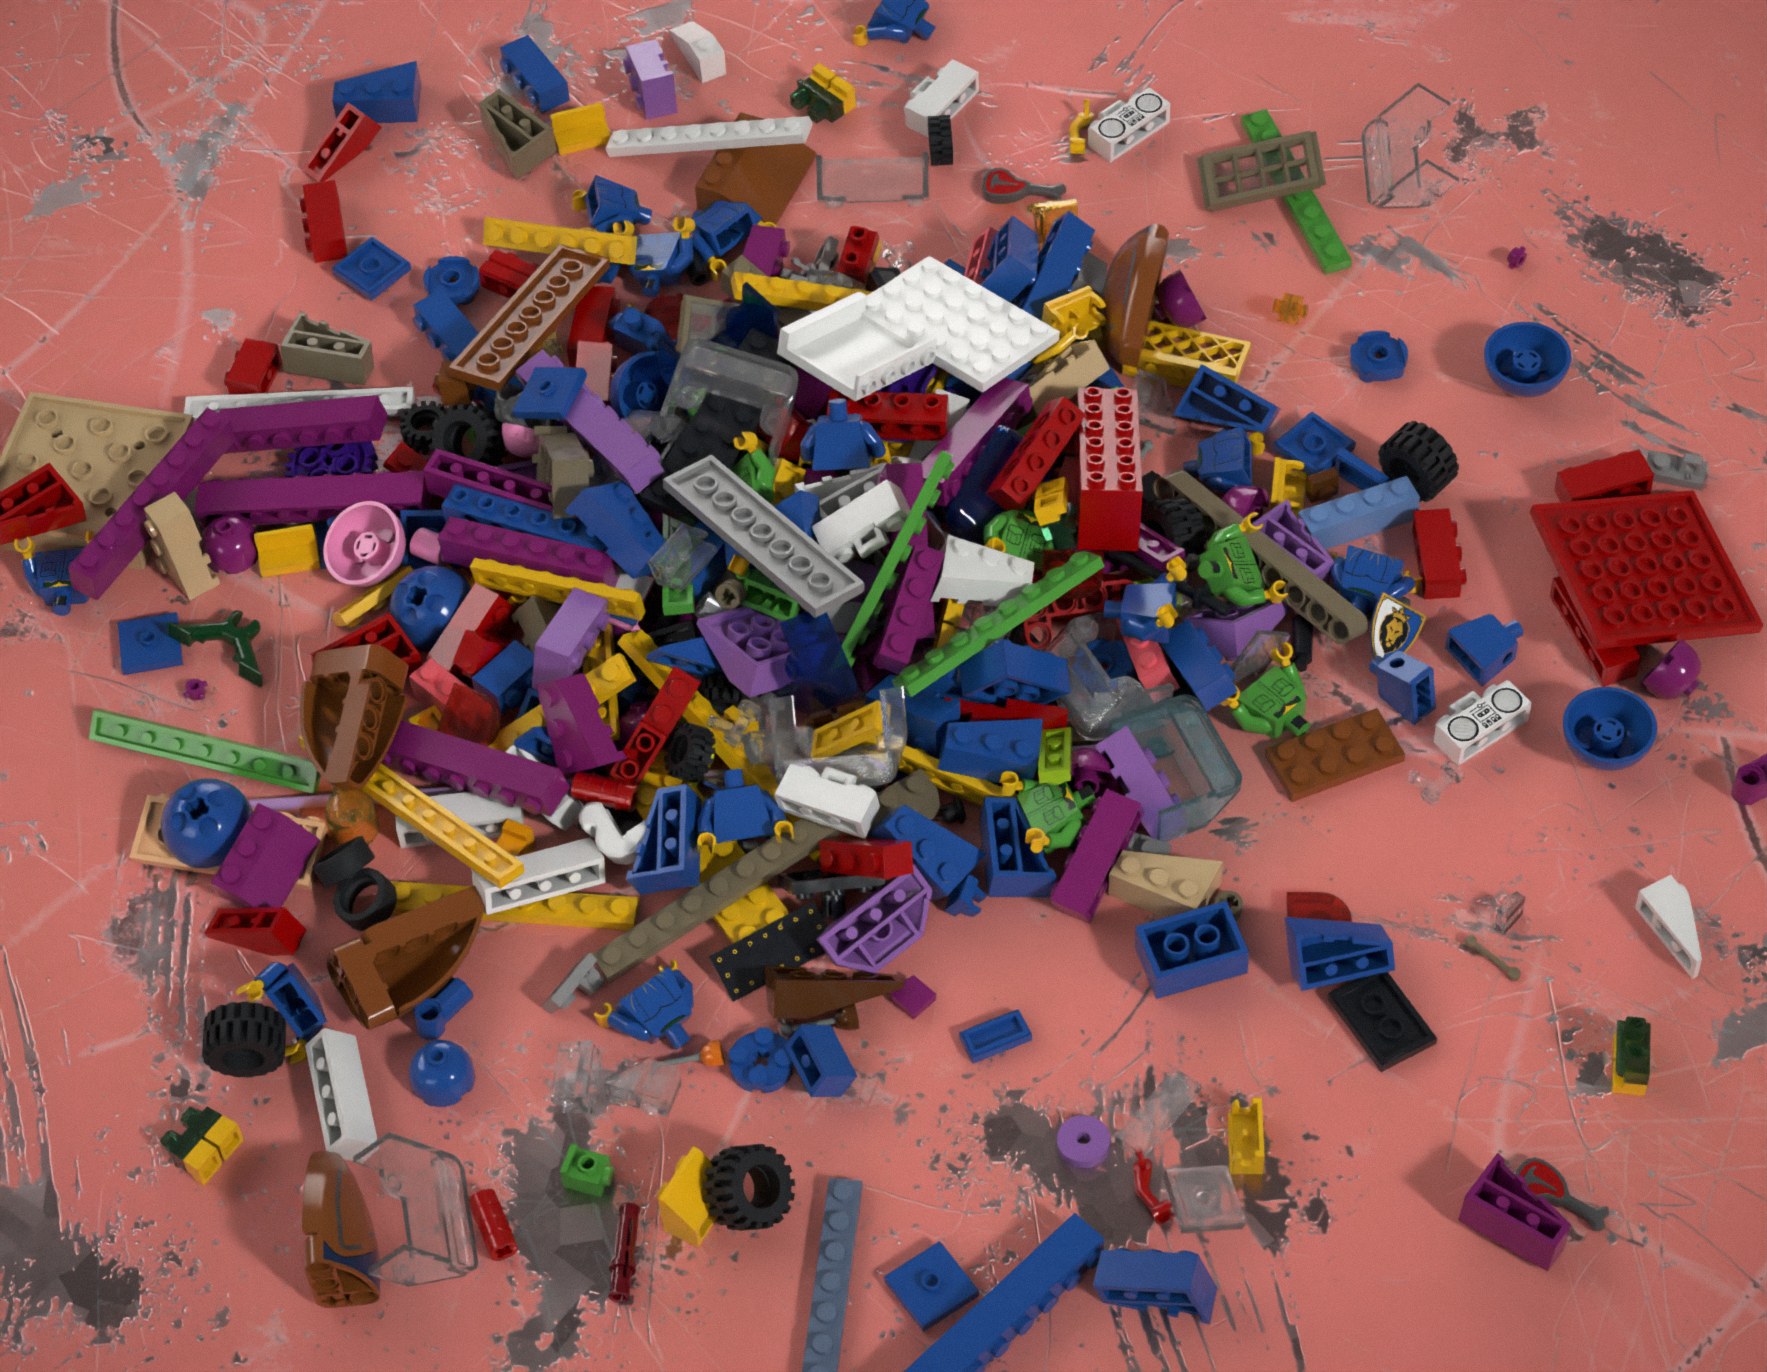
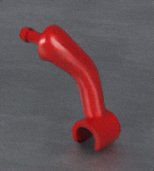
(1142, 1173)

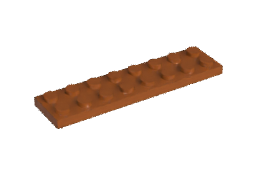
(529, 317)

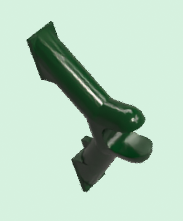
(228, 632)

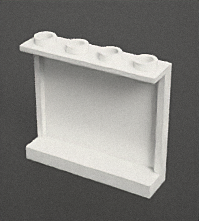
(852, 348)

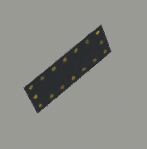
(786, 944)

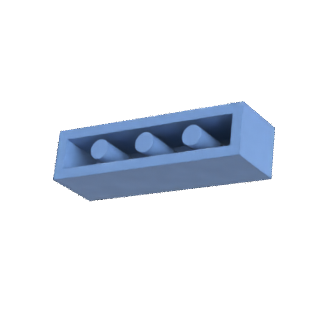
(1361, 513)

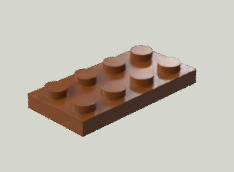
(1334, 754)

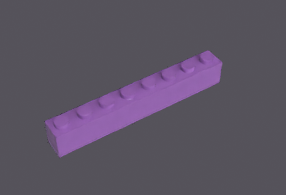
(603, 433)

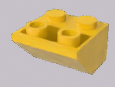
(682, 1200)

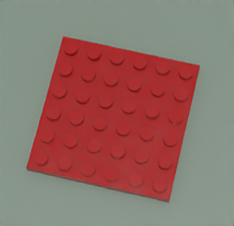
(1645, 569)

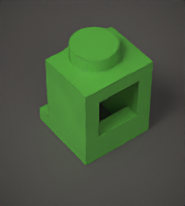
(589, 1180)

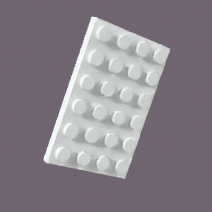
(976, 330)

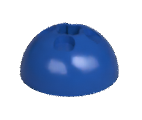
(1527, 358)
(637, 385)
(427, 602)
(1609, 728)
(209, 836)

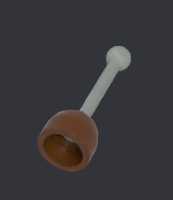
(845, 1018)

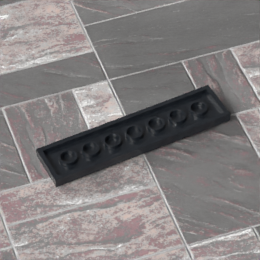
(711, 433)

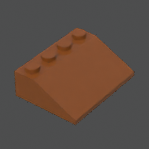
(755, 175)

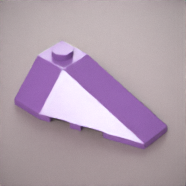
(1235, 630)

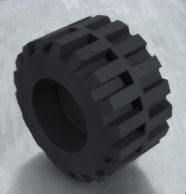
(454, 424)
(1420, 456)
(1176, 522)
(244, 1039)
(727, 1193)

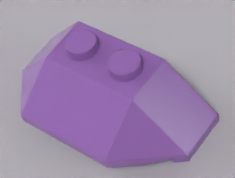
(879, 924)

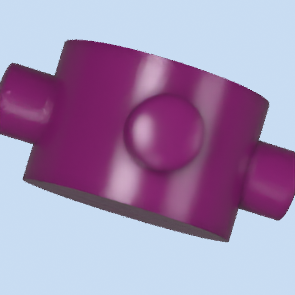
(1516, 257)
(195, 689)

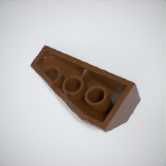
(803, 994)

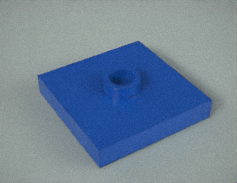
(371, 268)
(549, 393)
(1313, 443)
(147, 644)
(931, 1286)

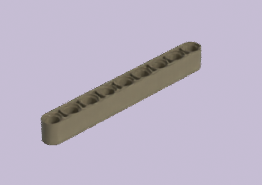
(1305, 590)

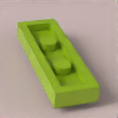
(1055, 756)

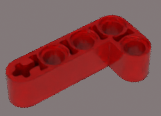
(1043, 621)

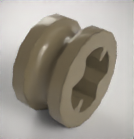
(725, 600)
(1234, 898)

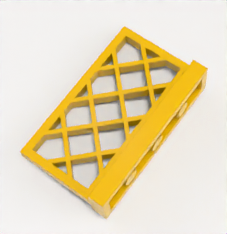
(1182, 368)

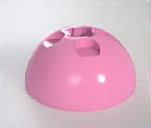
(364, 544)

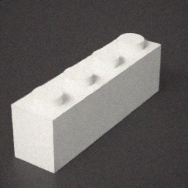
(482, 814)
(546, 875)
(340, 1093)

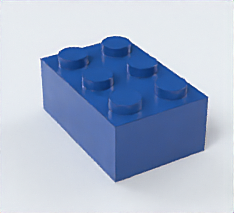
(1014, 673)
(1191, 949)

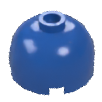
(441, 1073)

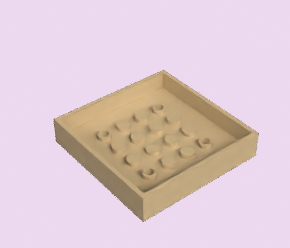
(95, 454)

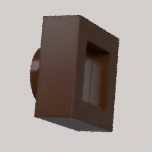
(1322, 485)

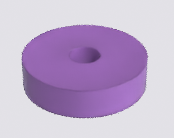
(1079, 1154)

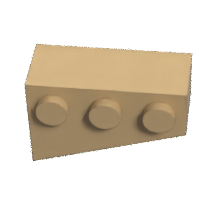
(1063, 375)
(178, 546)
(1164, 882)

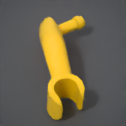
(1077, 144)
(1062, 344)

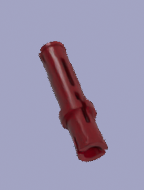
(623, 1264)

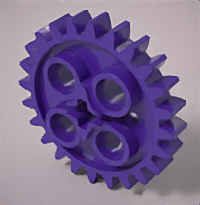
(332, 459)

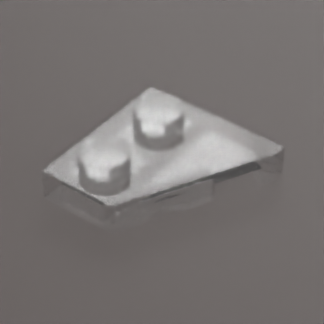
(1154, 402)

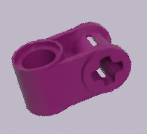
(1751, 782)

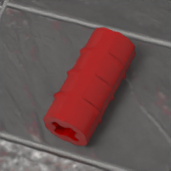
(605, 790)
(493, 1224)

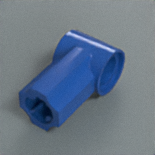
(442, 1008)

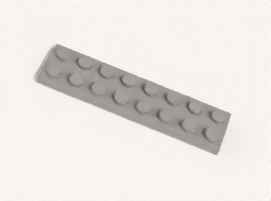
(764, 536)

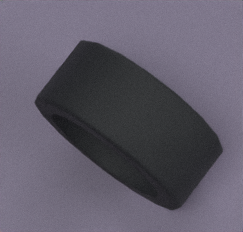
(343, 861)
(352, 886)

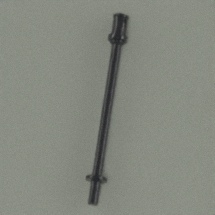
(1199, 596)

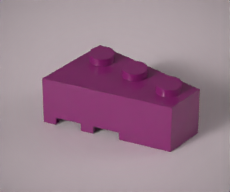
(575, 725)
(1514, 1216)

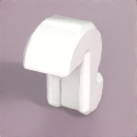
(608, 837)

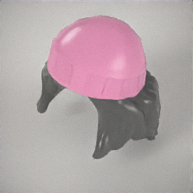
(517, 432)

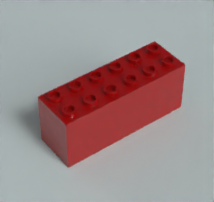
(1108, 470)

